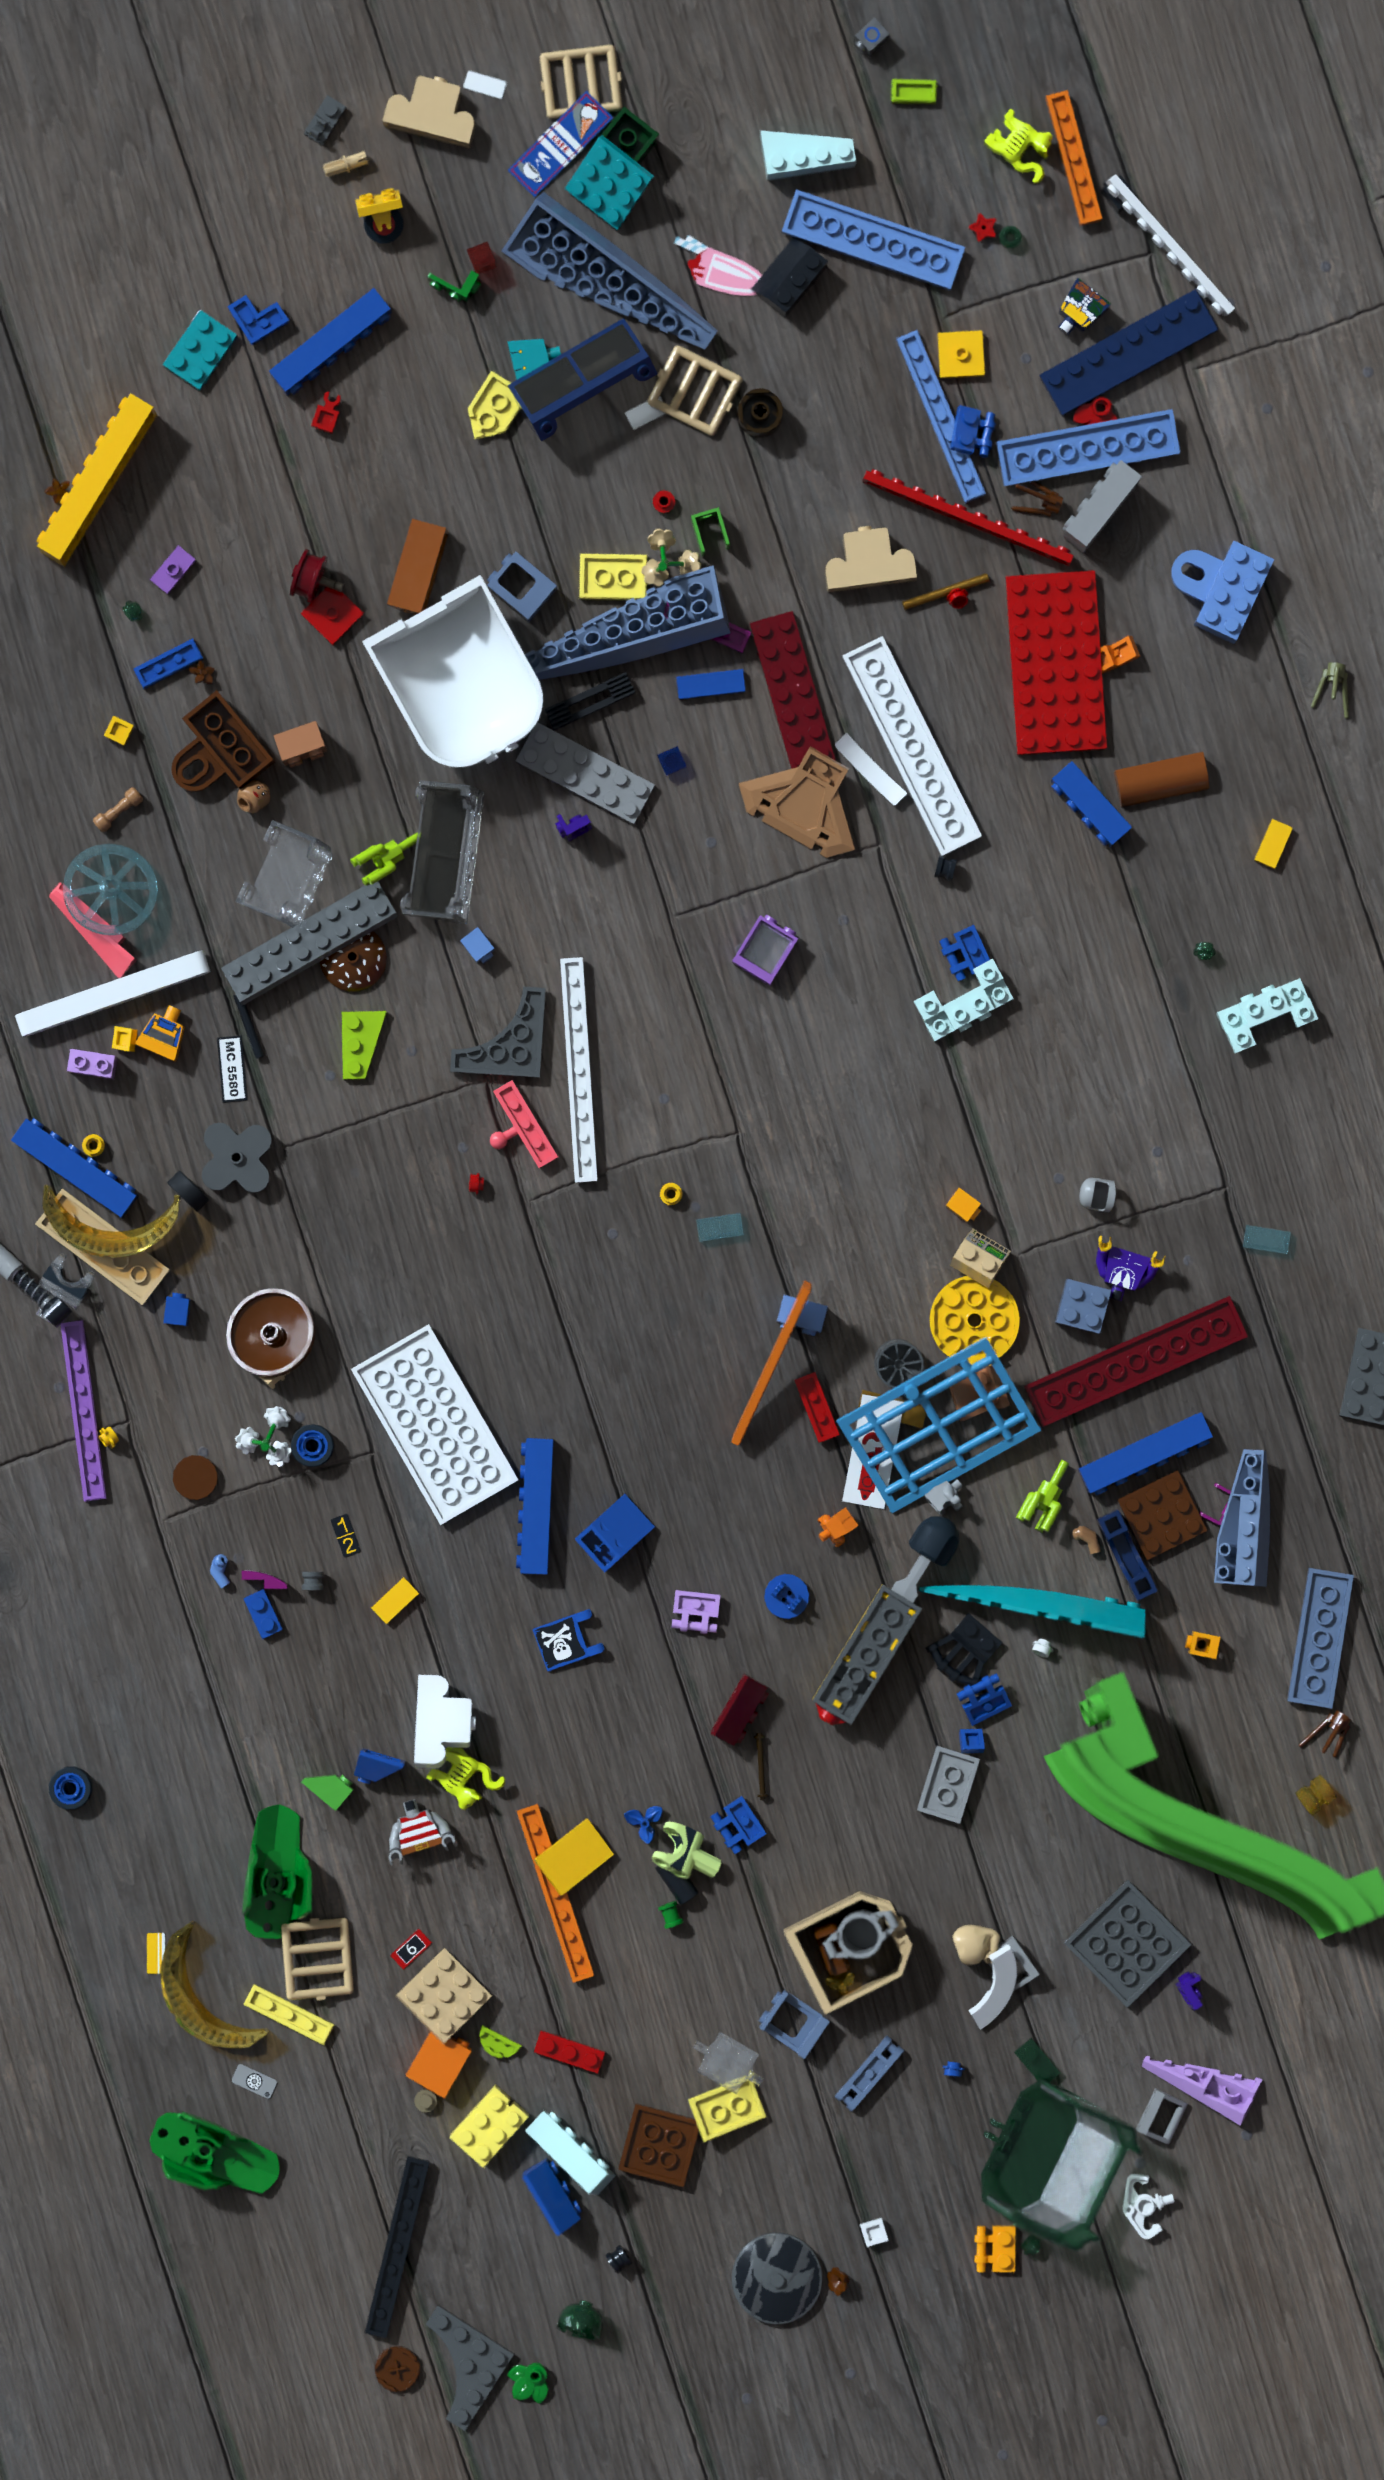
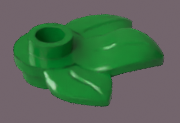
(528, 2385)

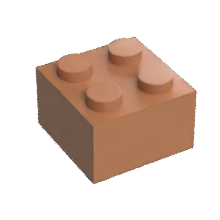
(300, 744)

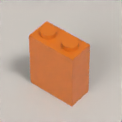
(439, 2063)

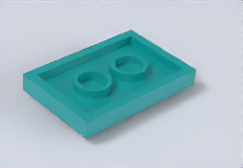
(200, 350)

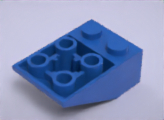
(614, 1533)

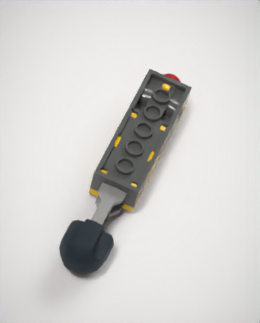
(882, 1628)

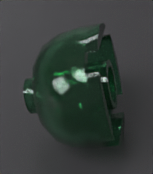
(581, 2321)

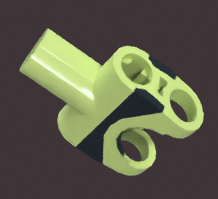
(686, 1854)

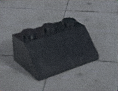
(790, 276)

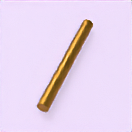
(966, 584)

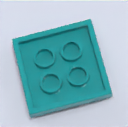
(609, 182)

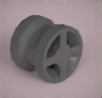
(312, 1581)

